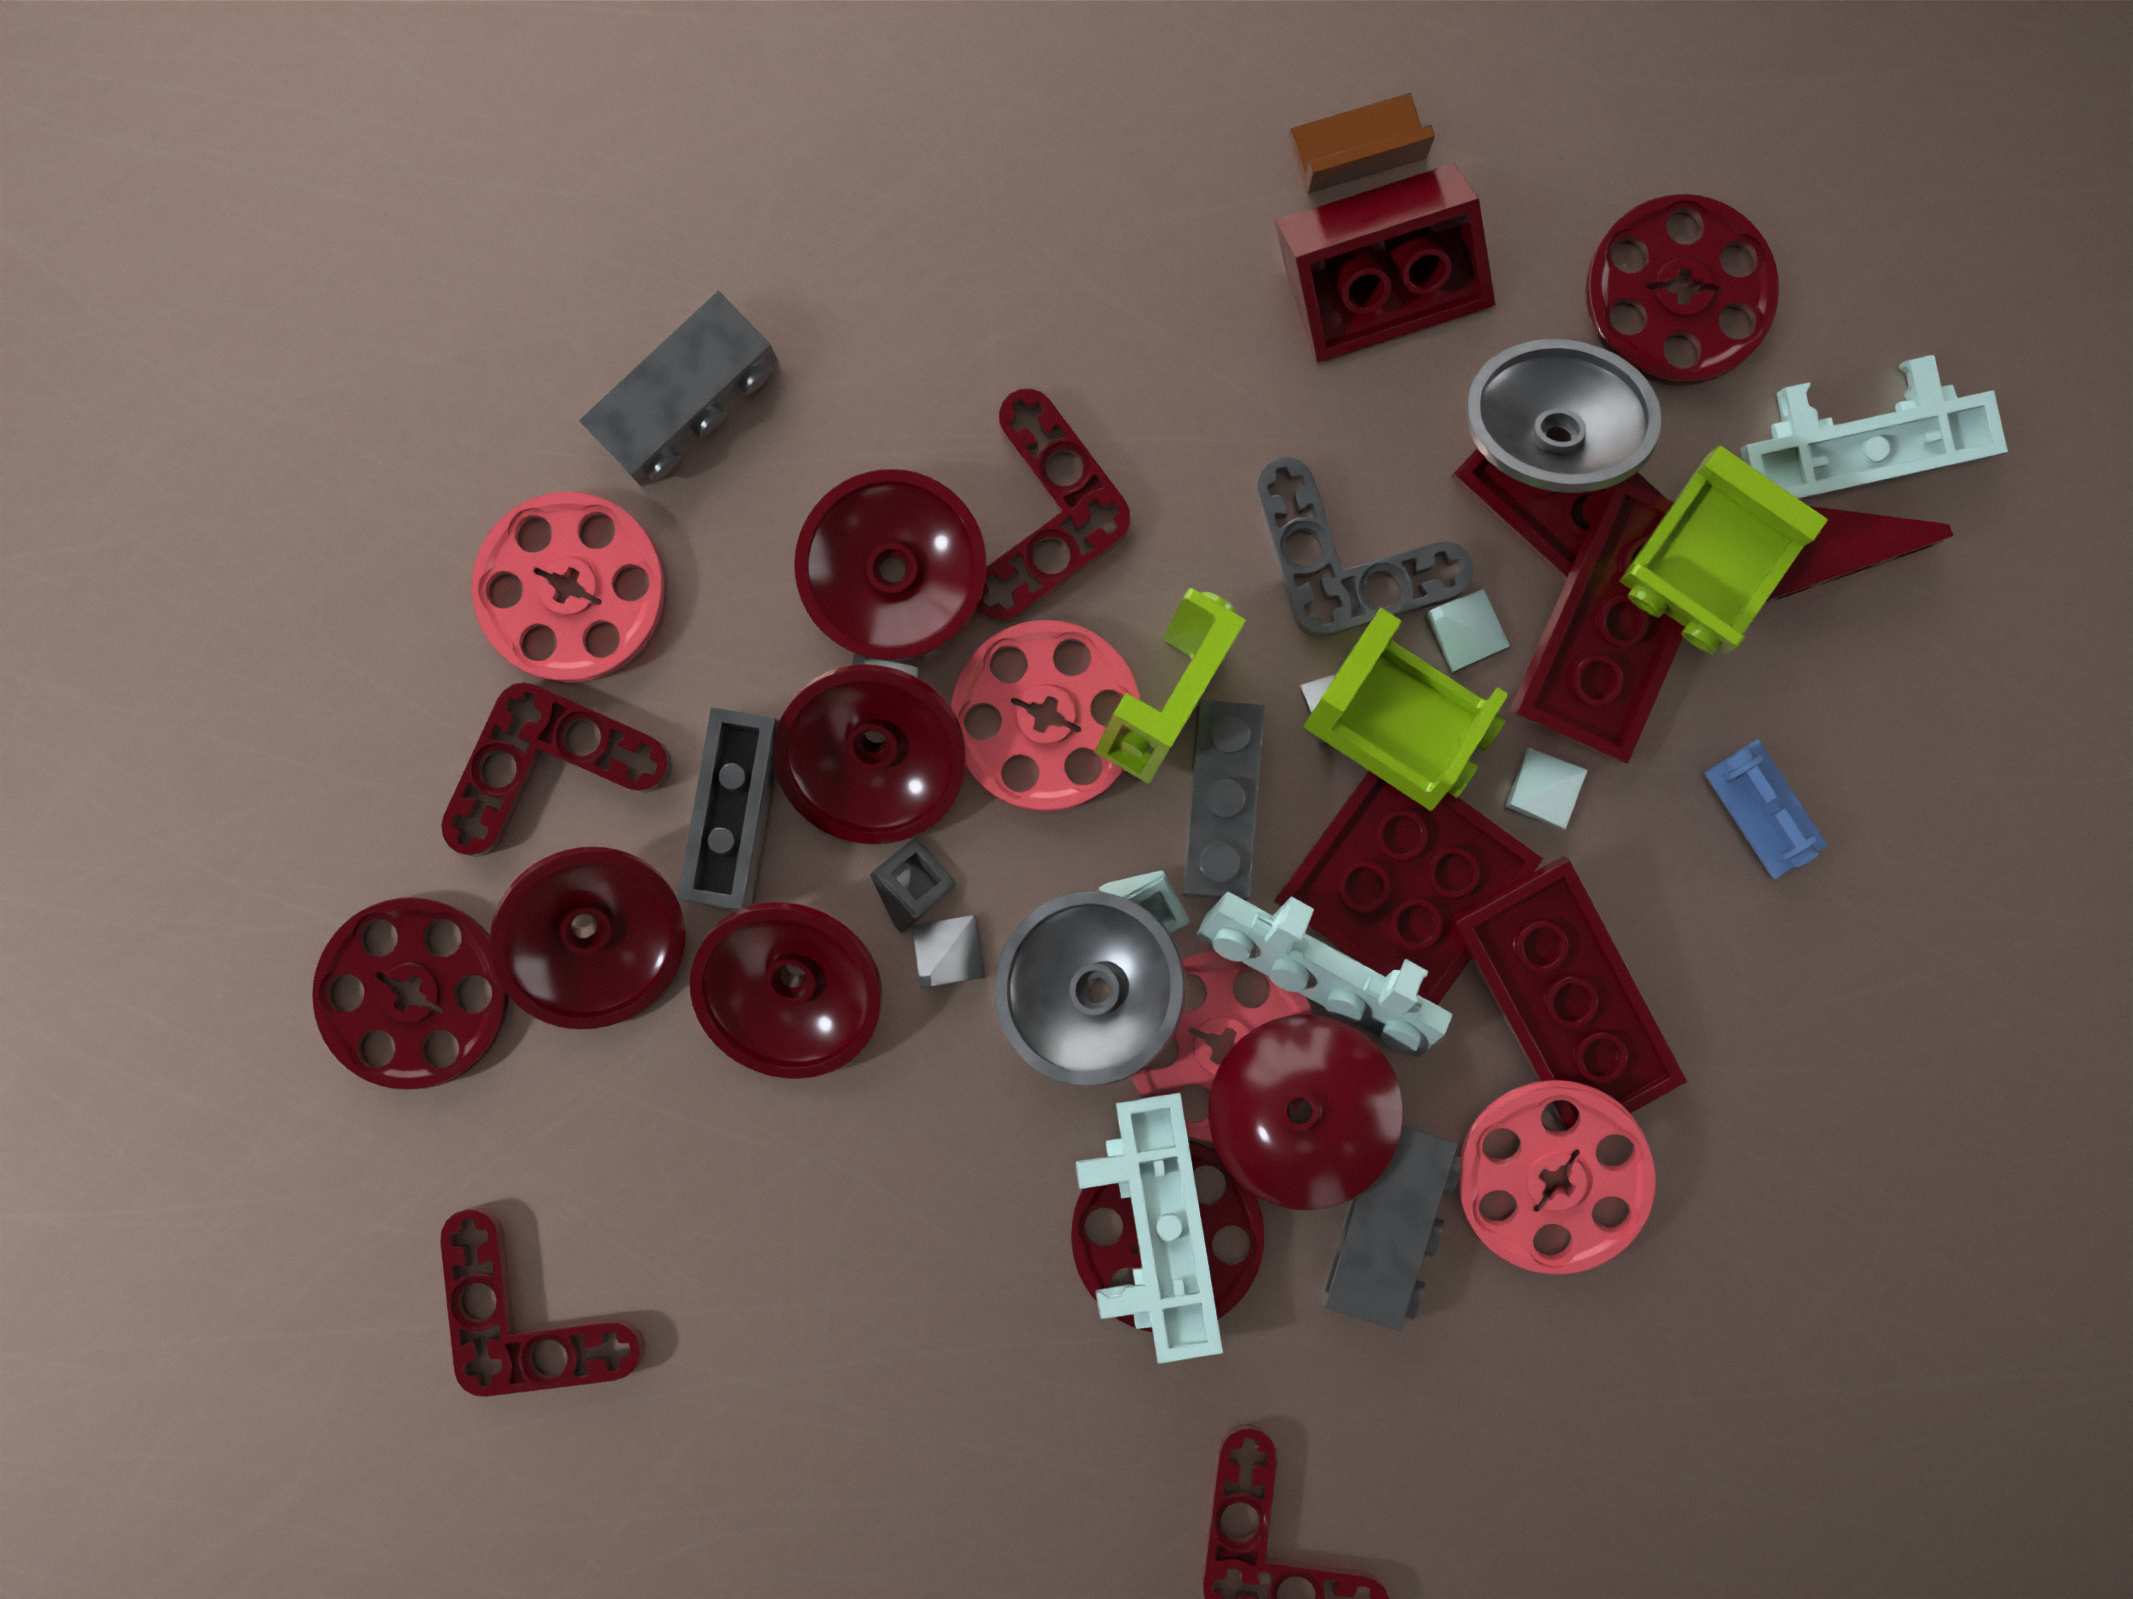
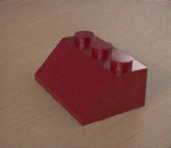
(1387, 261)

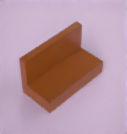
(1360, 142)

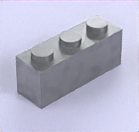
(680, 390)
(1223, 799)
(729, 810)
(1391, 1232)

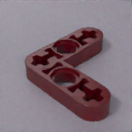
(1071, 501)
(546, 736)
(512, 1346)
(1249, 1553)

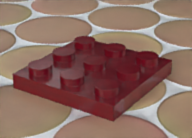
(1398, 873)

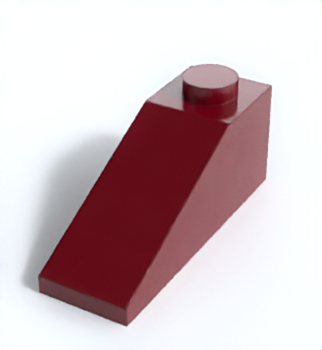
(1854, 544)

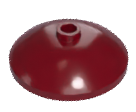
(879, 521)
(861, 786)
(595, 971)
(782, 1019)
(1352, 1122)

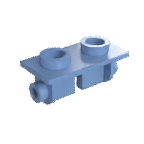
(1766, 809)

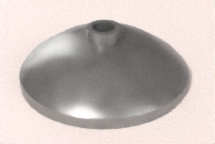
(1563, 415)
(1049, 978)

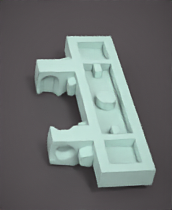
(1922, 435)
(1340, 984)
(1174, 1282)

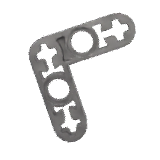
(1349, 584)

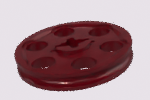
(1701, 265)
(381, 1002)
(1235, 1207)

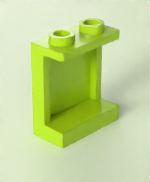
(1720, 551)
(1405, 717)
(1141, 735)

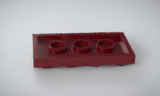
(1599, 650)
(1568, 990)

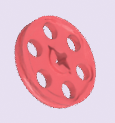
(561, 558)
(1017, 732)
(1216, 1013)
(1562, 1205)

